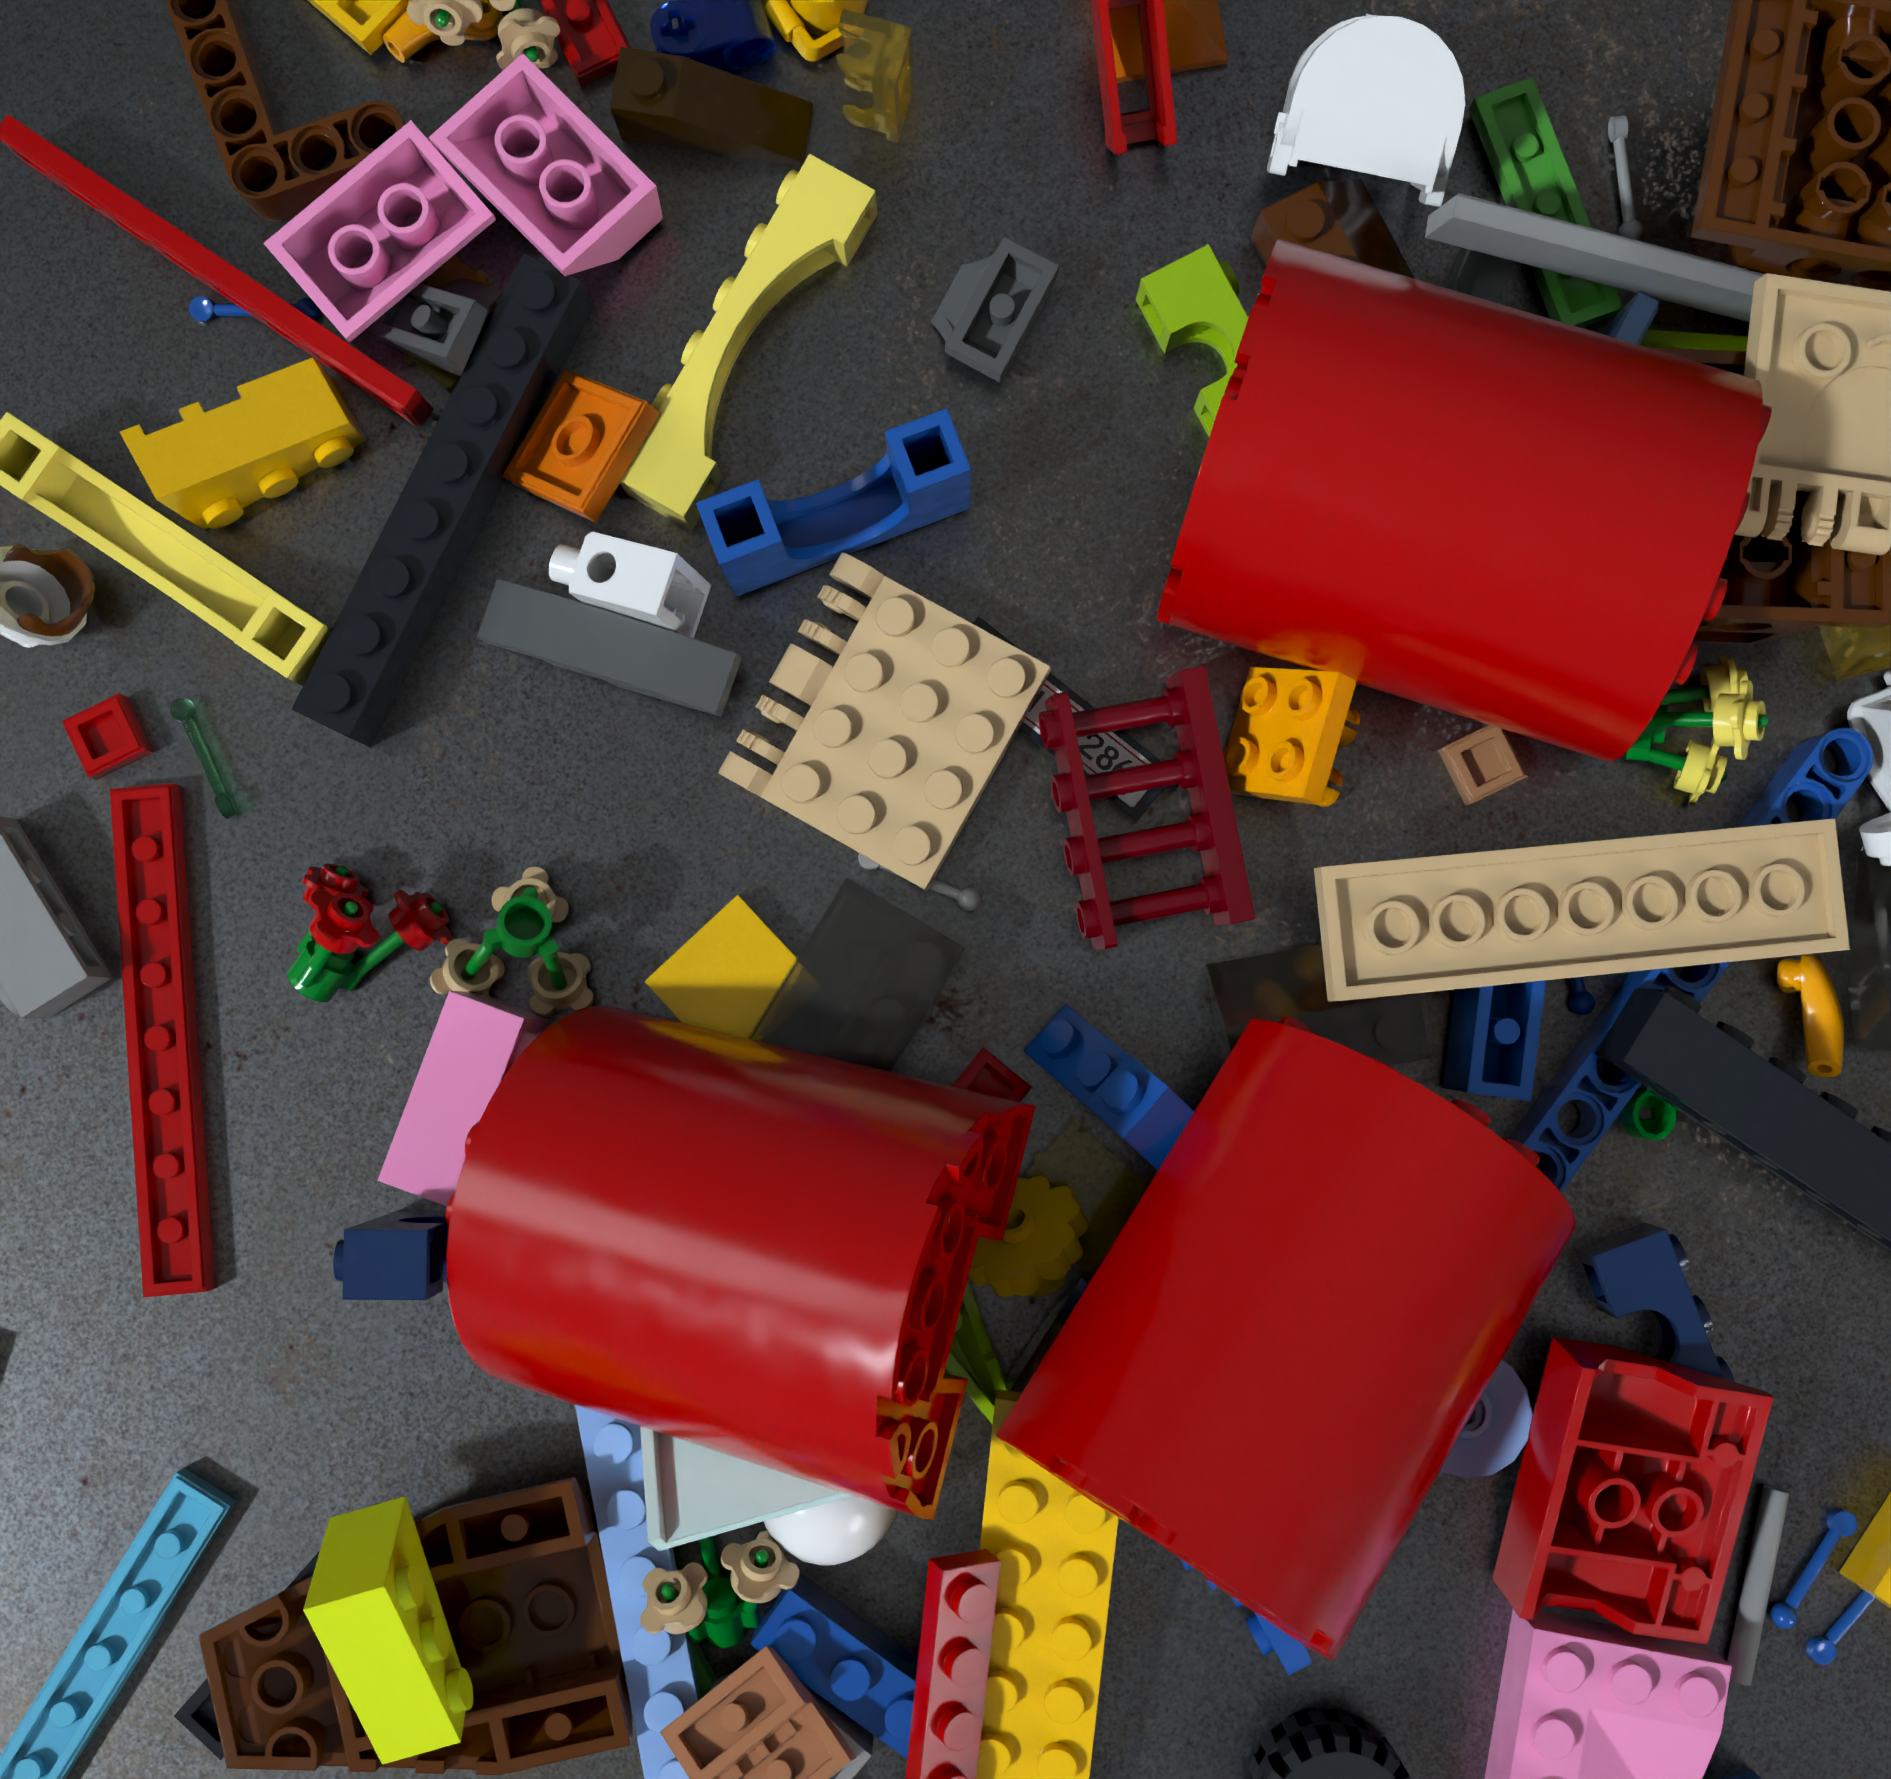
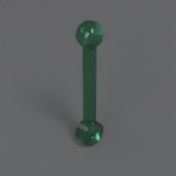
(184, 711)

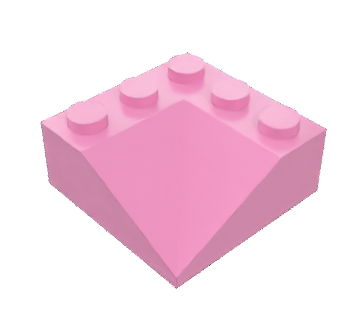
(1604, 1703)

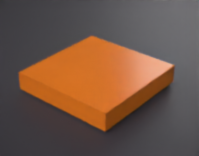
(581, 444)

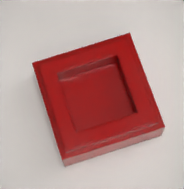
(107, 736)

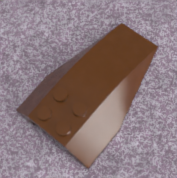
(528, 1624)

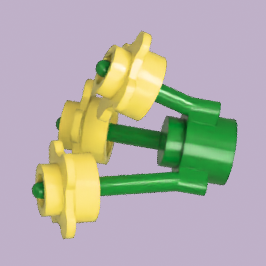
(1730, 712)

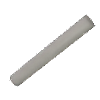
(1757, 1583)

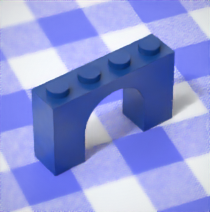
(910, 487)

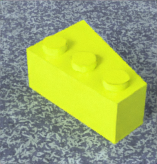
(388, 1632)

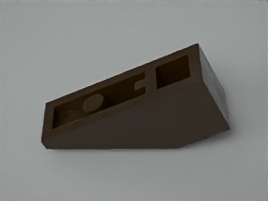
(706, 109)

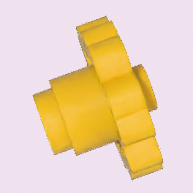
(1036, 1243)

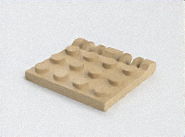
(1828, 380)
(895, 728)

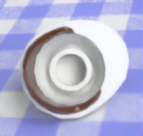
(43, 595)

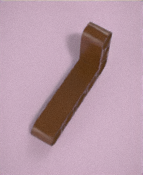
(265, 148)

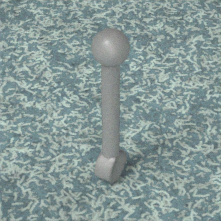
(1618, 134)
(968, 898)

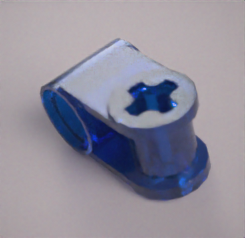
(715, 32)

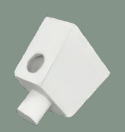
(633, 581)

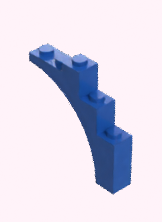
(1111, 1085)

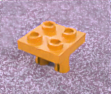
(1290, 735)

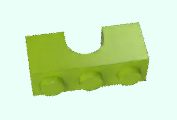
(1196, 303)

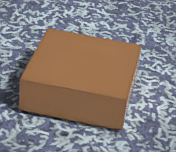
(1482, 763)

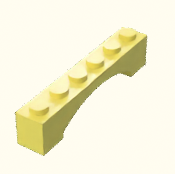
(816, 223)
(159, 551)

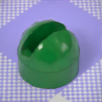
(1652, 1128)

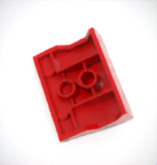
(1630, 1490)

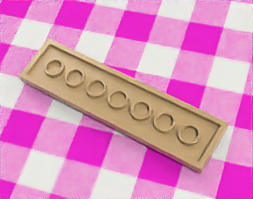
(1580, 909)

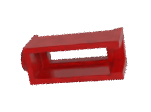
(1159, 118)

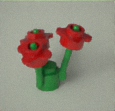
(345, 923)

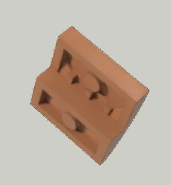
(758, 1728)

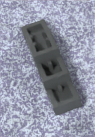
(609, 647)

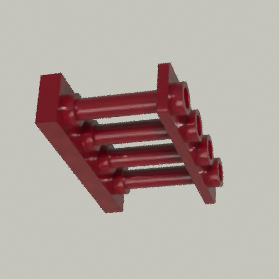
(1195, 767)

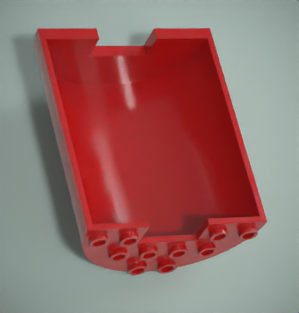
(1464, 503)
(732, 1244)
(1296, 1326)

